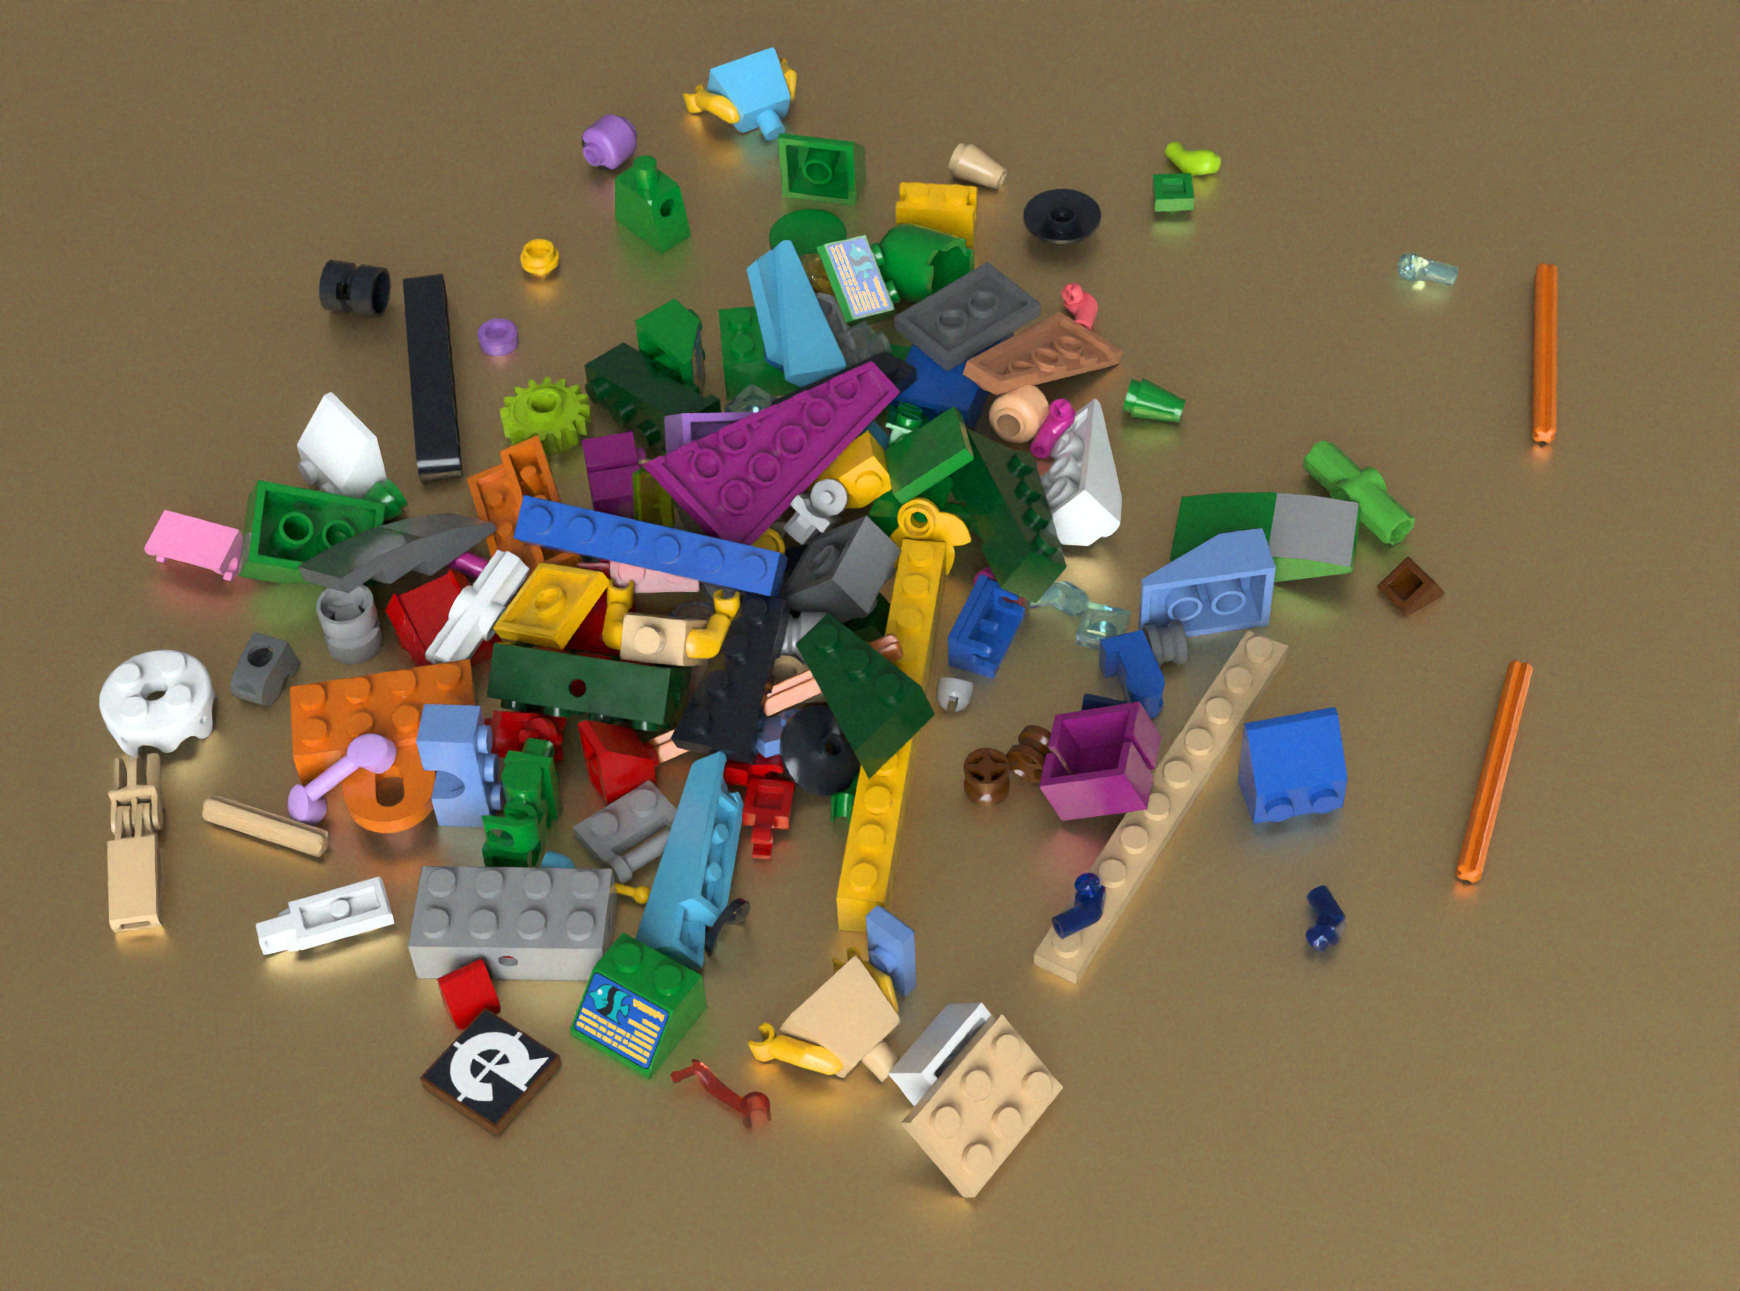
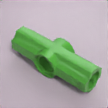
(1364, 486)

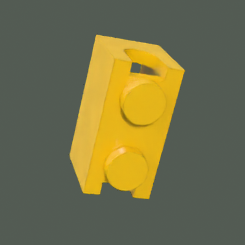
(940, 207)

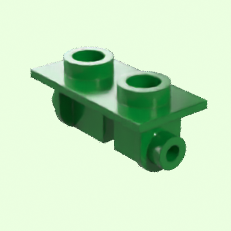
(903, 421)

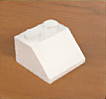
(339, 451)
(937, 1048)

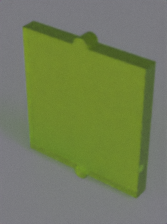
(651, 500)

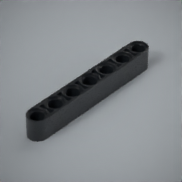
(432, 378)

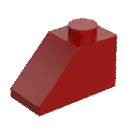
(616, 759)

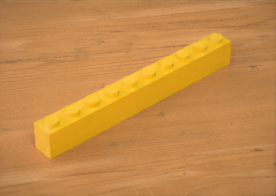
(883, 800)

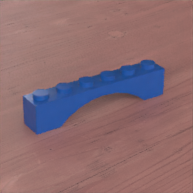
(650, 547)

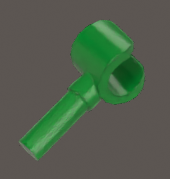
(843, 802)

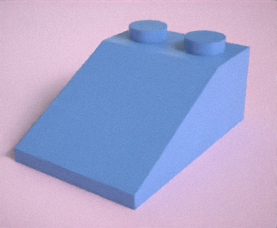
(1213, 587)

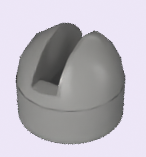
(954, 690)

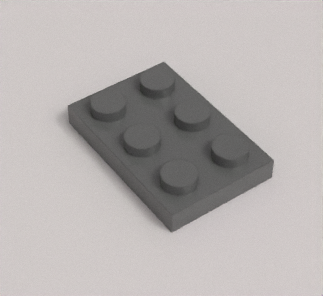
(967, 316)

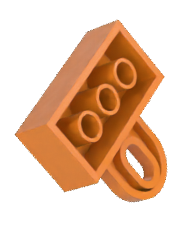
(389, 704)

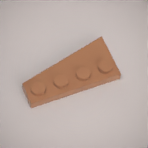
(1041, 355)

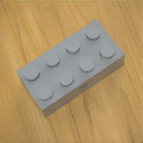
(514, 920)

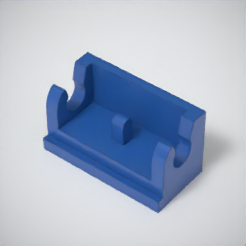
(984, 629)

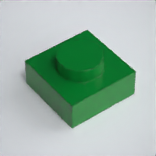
(1173, 192)

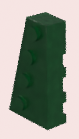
(641, 395)
(1010, 516)

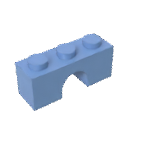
(459, 749)

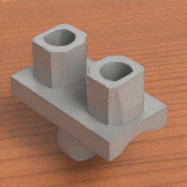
(817, 510)

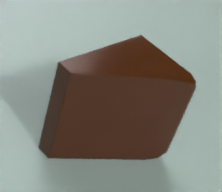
(1410, 587)

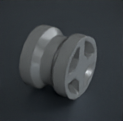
(1167, 642)

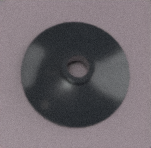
(1062, 216)
(805, 752)

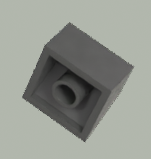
(842, 571)

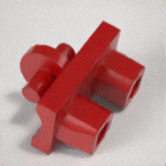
(513, 729)

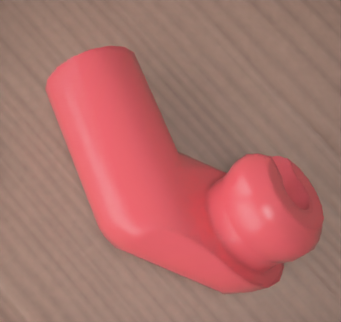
(1080, 305)

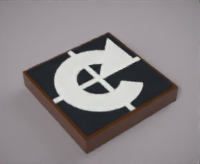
(491, 1071)

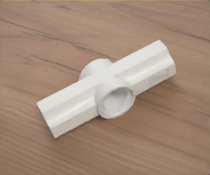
(478, 609)

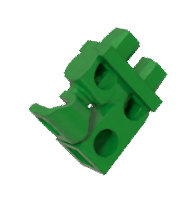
(530, 805)

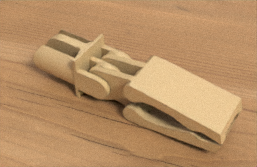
(134, 853)

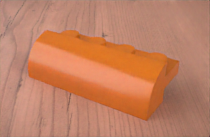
(499, 497)

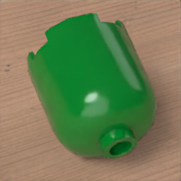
(923, 260)

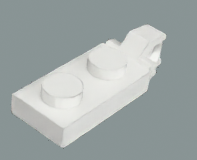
(327, 917)

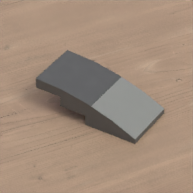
(394, 549)

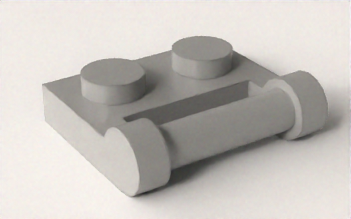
(625, 825)

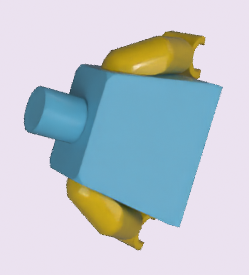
(748, 93)

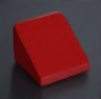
(468, 993)

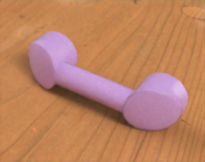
(367, 751)

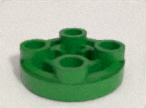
(807, 230)

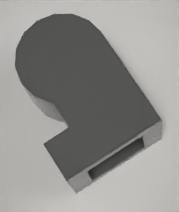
(262, 671)

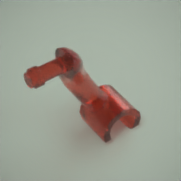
(743, 1105)

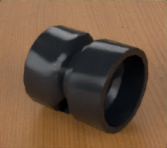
(355, 288)

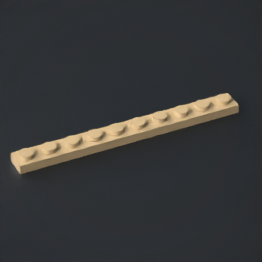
(1174, 789)

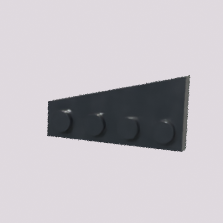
(733, 691)

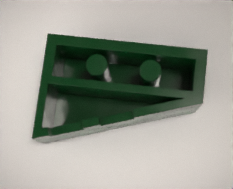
(865, 691)

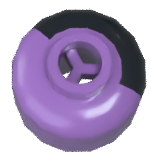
(609, 142)

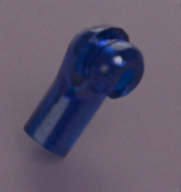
(1087, 906)
(1330, 920)

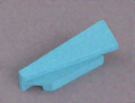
(792, 318)
(695, 866)

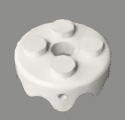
(161, 722)

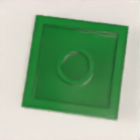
(928, 455)

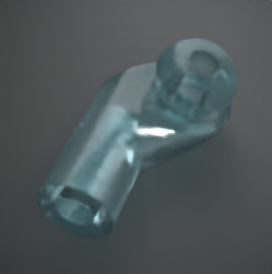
(1417, 268)
(1063, 597)

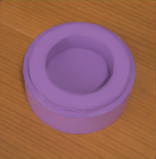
(498, 337)

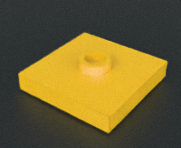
(551, 605)

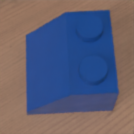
(1292, 765)

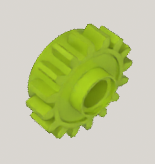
(547, 410)

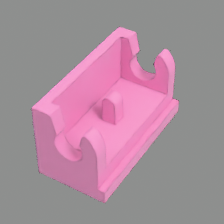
(196, 543)

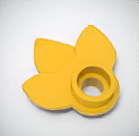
(938, 528)

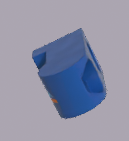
(1136, 668)

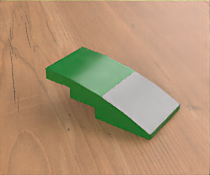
(1304, 532)

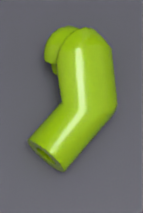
(1194, 162)

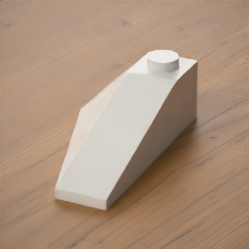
(1083, 481)

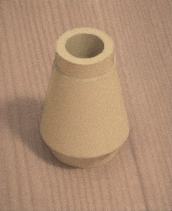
(976, 167)

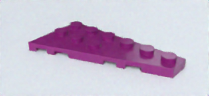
(757, 466)

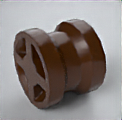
(1029, 755)
(995, 770)

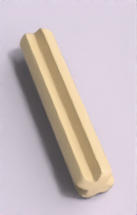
(266, 825)

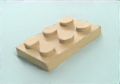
(982, 1105)

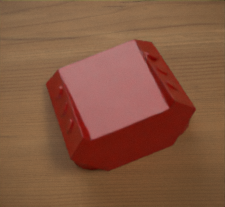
(425, 611)

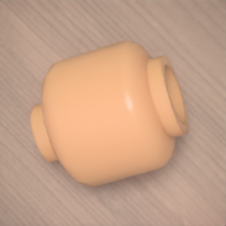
(1019, 414)

